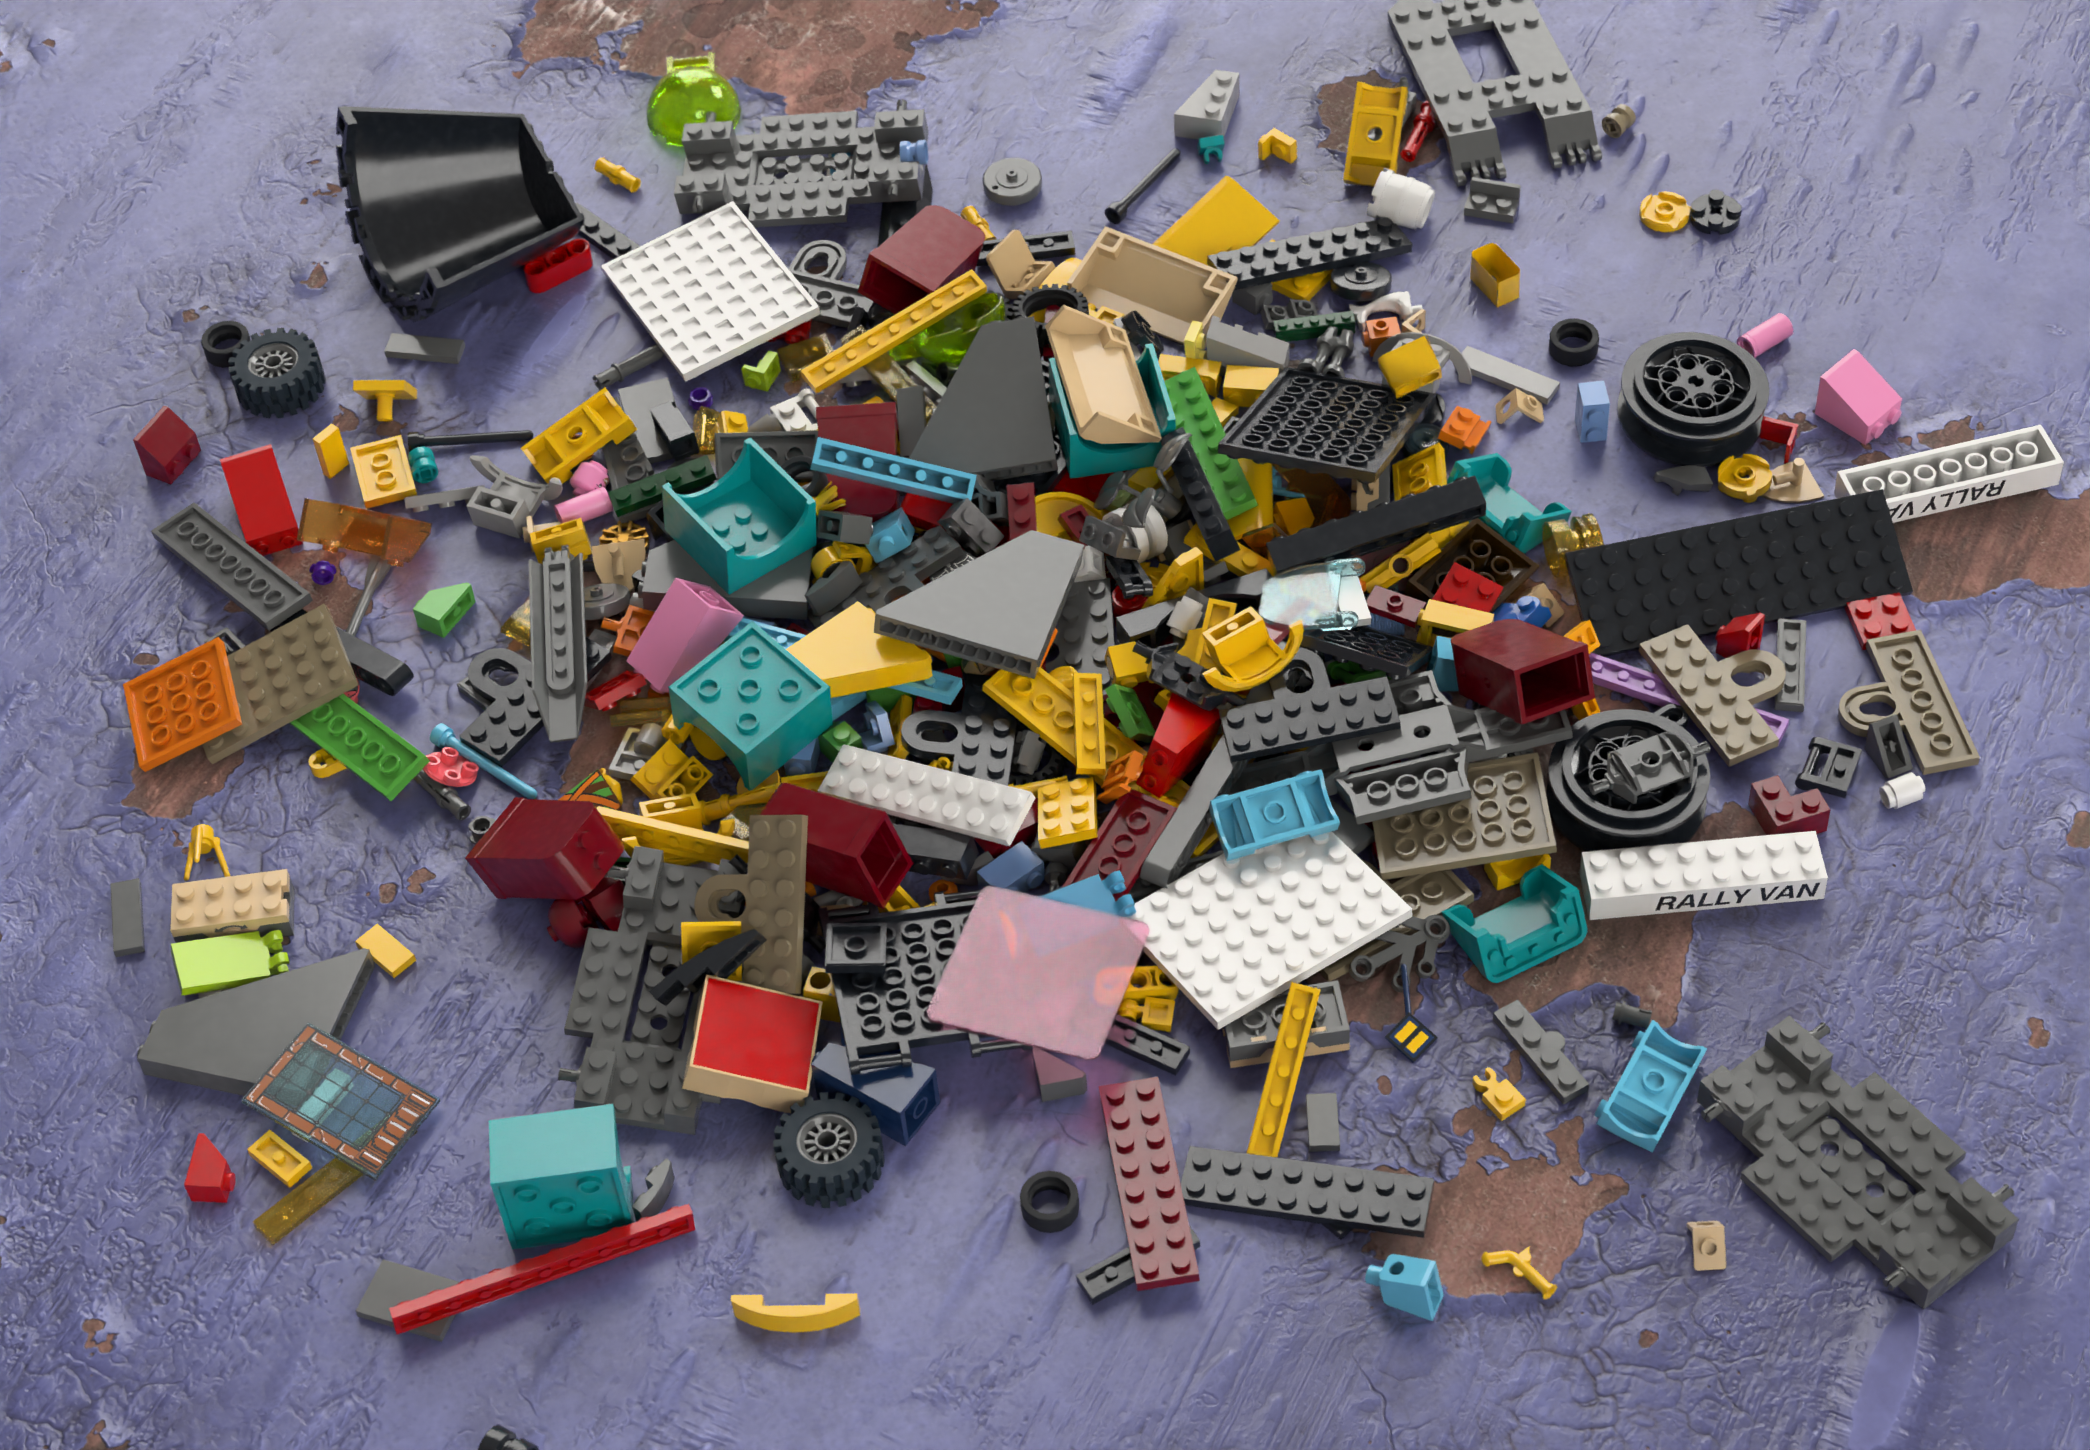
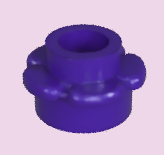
(700, 397)
(322, 572)

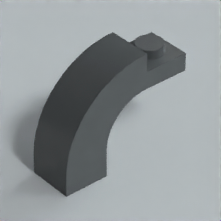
(1176, 534)

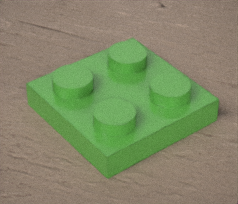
(1131, 713)

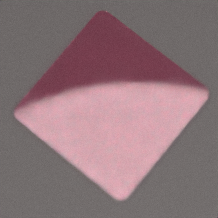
(1039, 972)

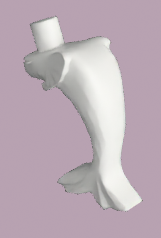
(1395, 302)

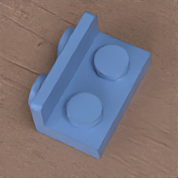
(880, 735)

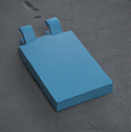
(1097, 895)

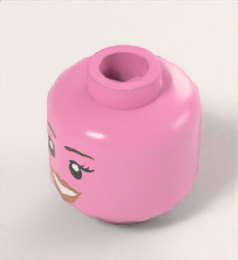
(589, 477)

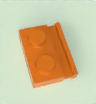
(1464, 429)
(1120, 775)

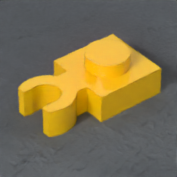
(1500, 1097)

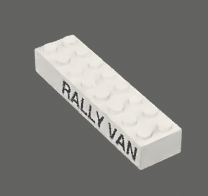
(1958, 473)
(1703, 875)

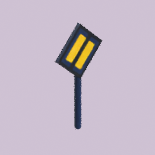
(1410, 1034)

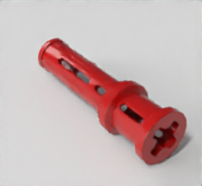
(1423, 124)

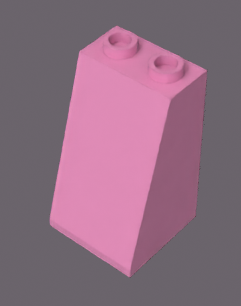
(682, 633)

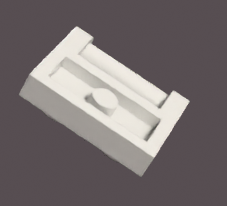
(790, 413)

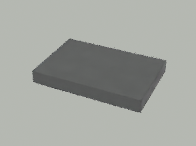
(401, 1283)

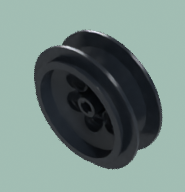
(1692, 399)
(1606, 819)

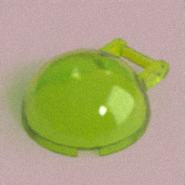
(688, 95)
(952, 336)

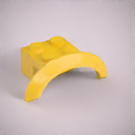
(1247, 652)
(679, 810)

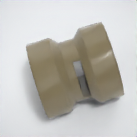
(1618, 121)

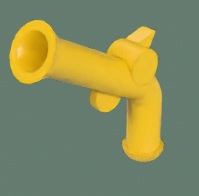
(1521, 1268)

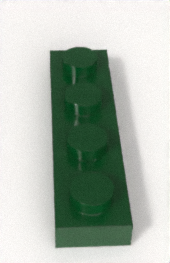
(649, 490)

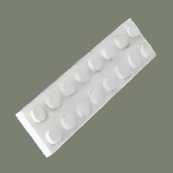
(928, 794)

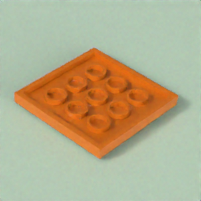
(182, 704)

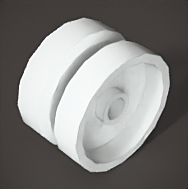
(1150, 540)

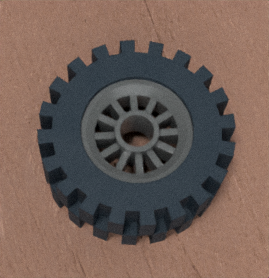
(276, 373)
(830, 1171)

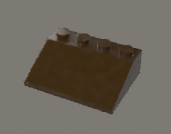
(1481, 552)

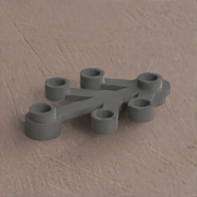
(1405, 946)

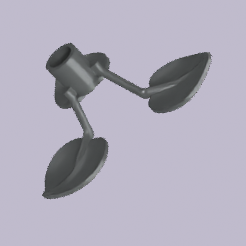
(1162, 500)

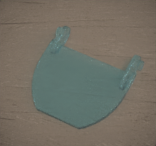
(1310, 595)

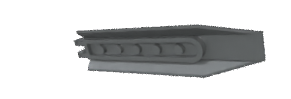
(558, 642)

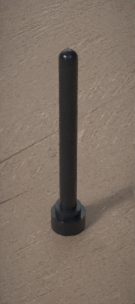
(1118, 210)
(416, 439)

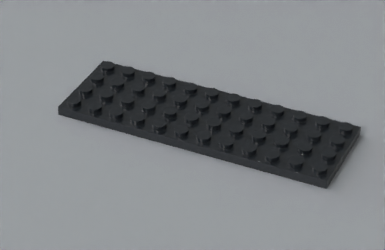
(1762, 563)

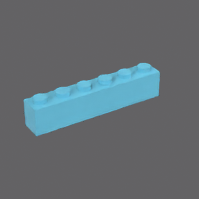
(892, 471)

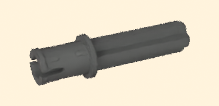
(619, 371)

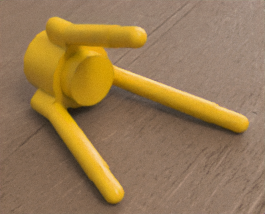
(201, 843)

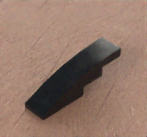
(717, 960)

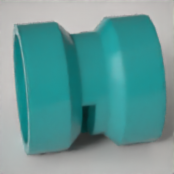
(423, 465)

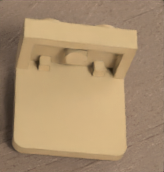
(1016, 267)

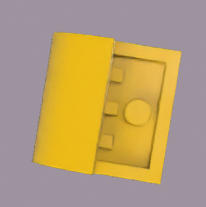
(670, 774)

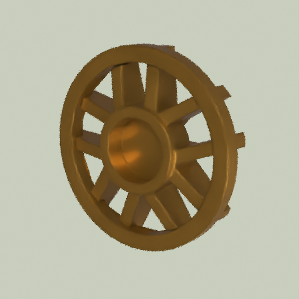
(624, 536)

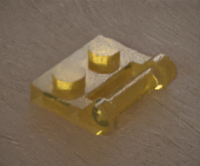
(803, 354)

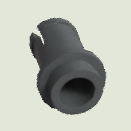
(1631, 1015)

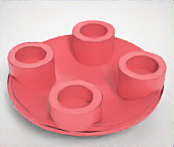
(451, 768)

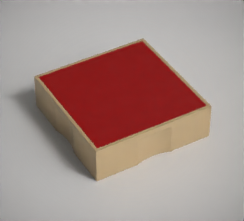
(752, 1044)

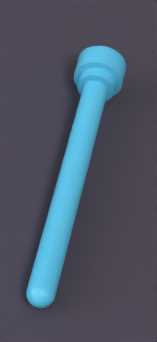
(444, 737)

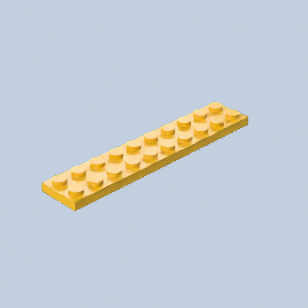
(1048, 711)

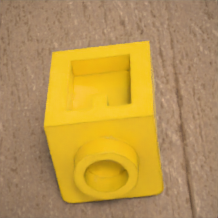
(1278, 144)

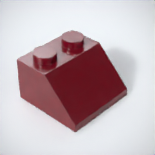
(166, 446)

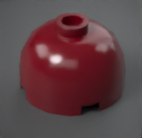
(569, 922)

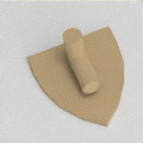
(1793, 484)
(619, 561)

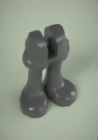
(1330, 345)

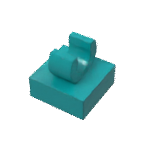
(1211, 145)

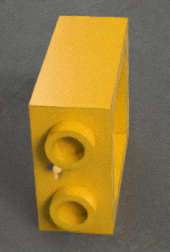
(1450, 618)

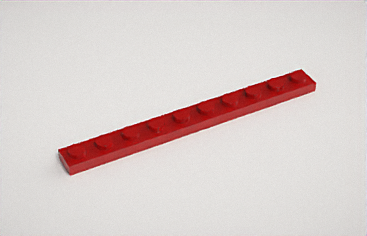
(542, 1269)

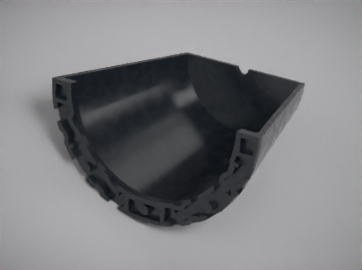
(447, 201)

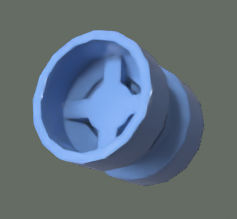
(914, 152)

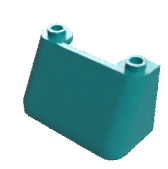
(1505, 509)
(1523, 930)

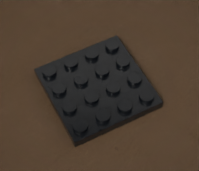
(1370, 649)

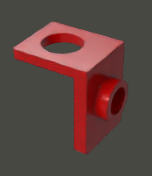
(1780, 432)

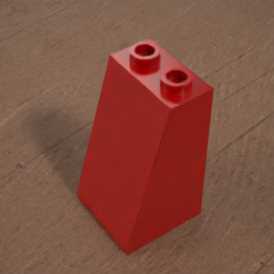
(261, 500)
(1178, 745)

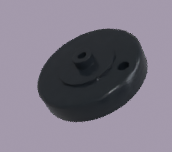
(1361, 281)

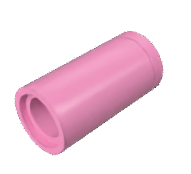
(1766, 335)
(584, 506)

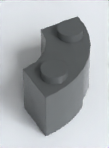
(990, 502)

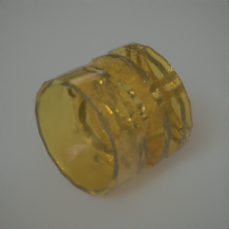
(1561, 538)

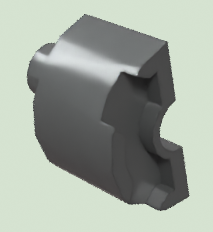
(1027, 752)

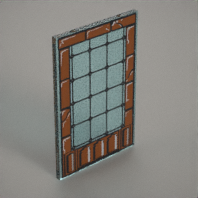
(341, 1101)

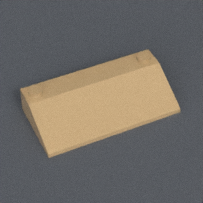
(1153, 281)
(1101, 379)

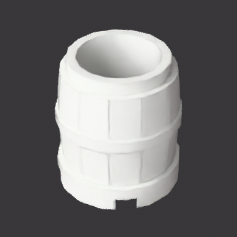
(1401, 200)

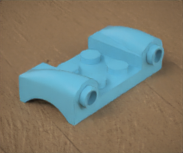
(1273, 814)
(1649, 1087)

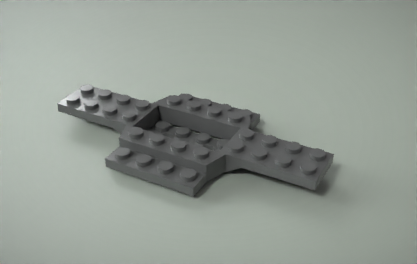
(1419, 781)

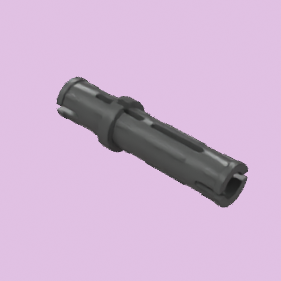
(445, 796)

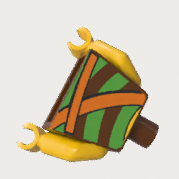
(599, 790)

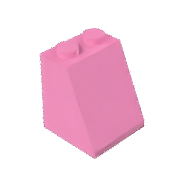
(1857, 399)

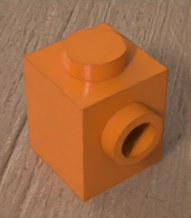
(1378, 331)

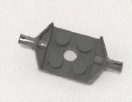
(1631, 777)

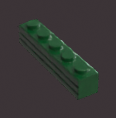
(1312, 326)

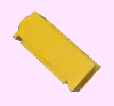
(1207, 370)

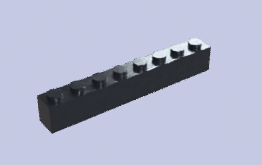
(1380, 527)

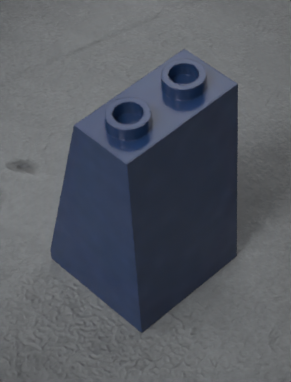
(896, 1095)

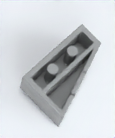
(1209, 107)
(1241, 348)

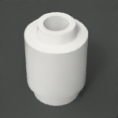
(1184, 617)
(1902, 791)

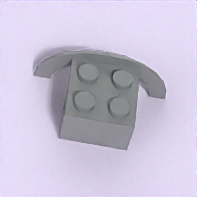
(1442, 350)
(508, 500)

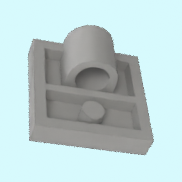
(636, 750)

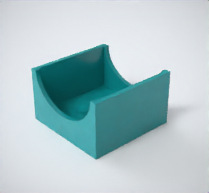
(1092, 458)
(743, 521)
(753, 703)
(559, 1176)

